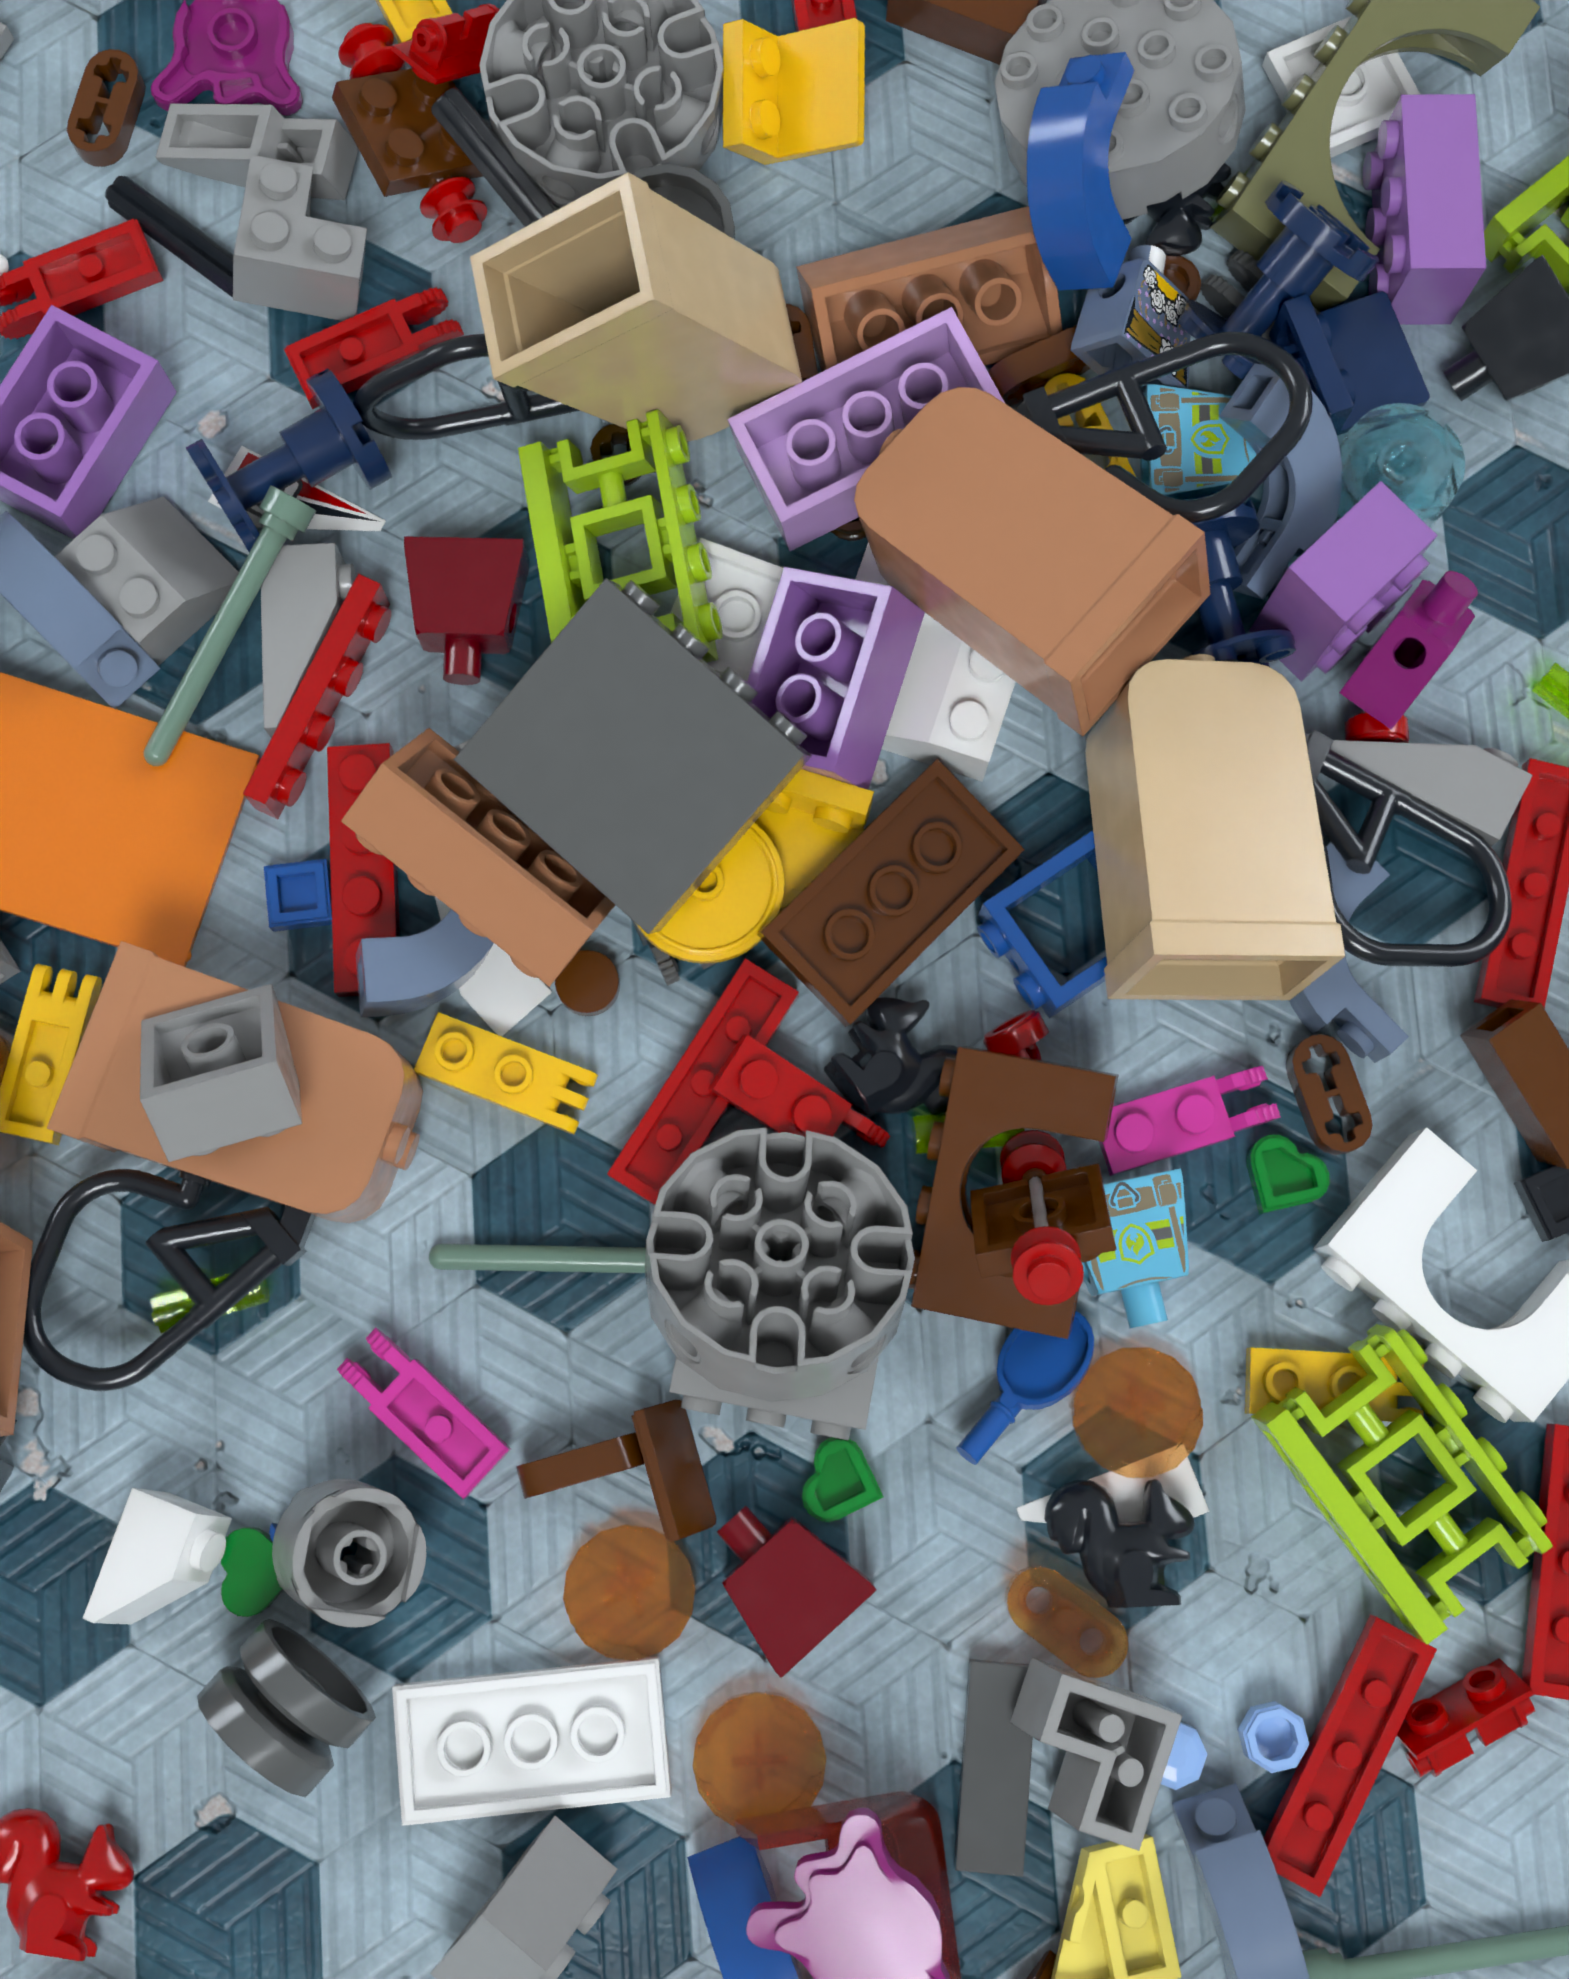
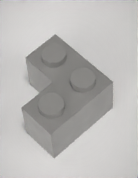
(286, 255)
(1112, 1744)
(533, 1912)

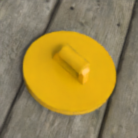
(728, 906)

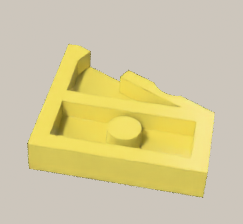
(1117, 1917)

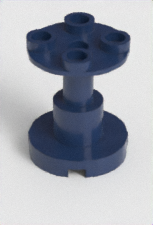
(1291, 268)
(312, 449)
(1219, 611)

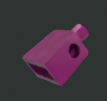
(1412, 648)

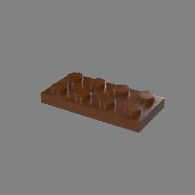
(890, 893)

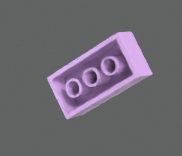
(825, 432)

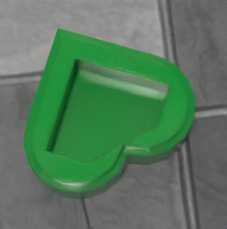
(1283, 1176)
(840, 1481)
(251, 1576)

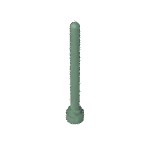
(281, 520)
(538, 1258)
(1441, 1958)

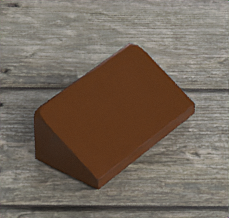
(674, 1470)

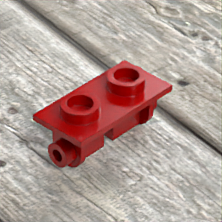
(448, 45)
(1486, 1700)

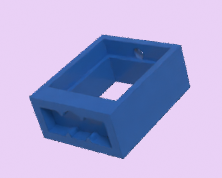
(1005, 937)

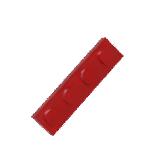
(309, 717)
(361, 881)
(1539, 885)
(685, 1107)
(1548, 1613)
(1346, 1753)

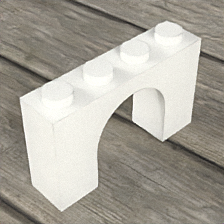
(1380, 1251)

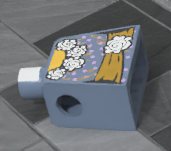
(1133, 318)

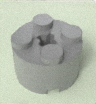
(360, 1585)

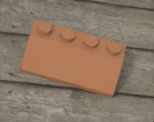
(978, 268)
(476, 857)

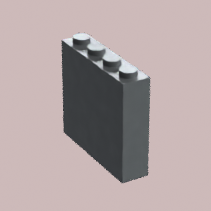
(634, 754)

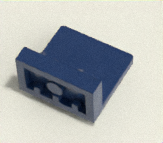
(1351, 356)

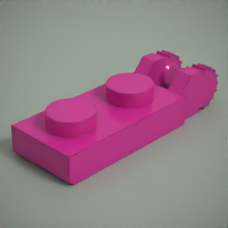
(1180, 1121)
(428, 1417)

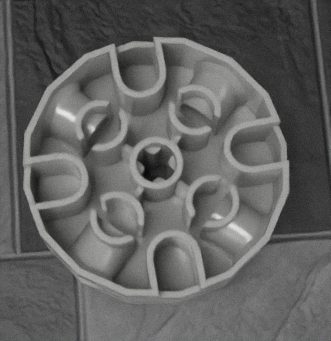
(602, 88)
(1178, 108)
(778, 1263)

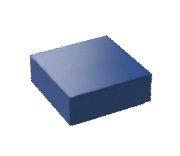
(298, 895)

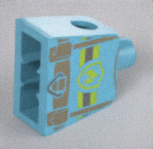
(1200, 446)
(1149, 1243)

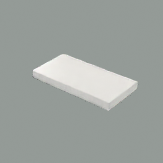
(531, 1741)

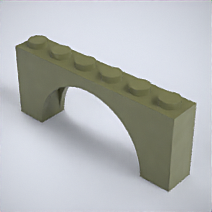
(1299, 148)

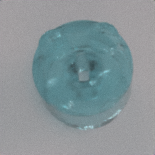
(1406, 453)

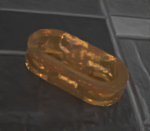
(1065, 1620)

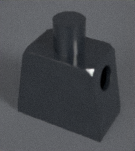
(1517, 337)

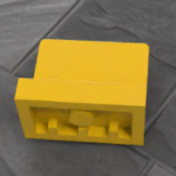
(793, 90)
(813, 825)

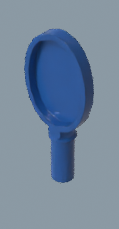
(1031, 1375)

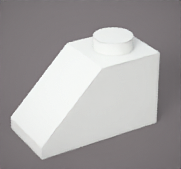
(156, 1556)

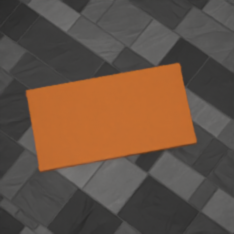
(100, 833)

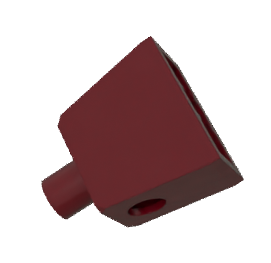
(465, 598)
(789, 1586)

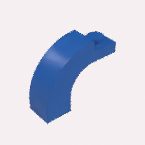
(1069, 173)
(728, 1886)

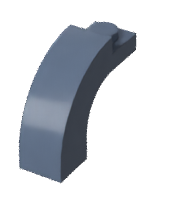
(1301, 492)
(69, 616)
(417, 969)
(1336, 994)
(1240, 1887)

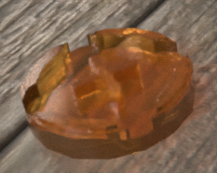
(1137, 1412)
(629, 1592)
(758, 1757)

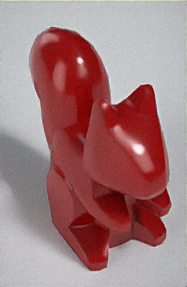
(55, 1898)

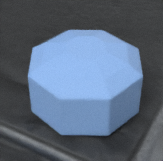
(1273, 1737)
(1185, 1758)

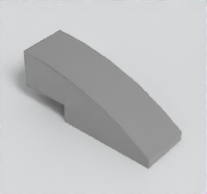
(221, 138)

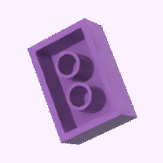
(1426, 207)
(75, 420)
(1347, 581)
(835, 667)

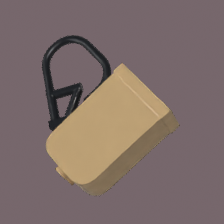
(612, 316)
(1218, 843)

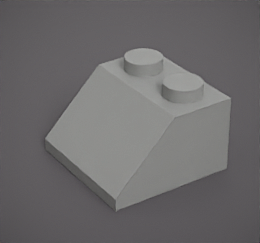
(151, 573)
(218, 1074)

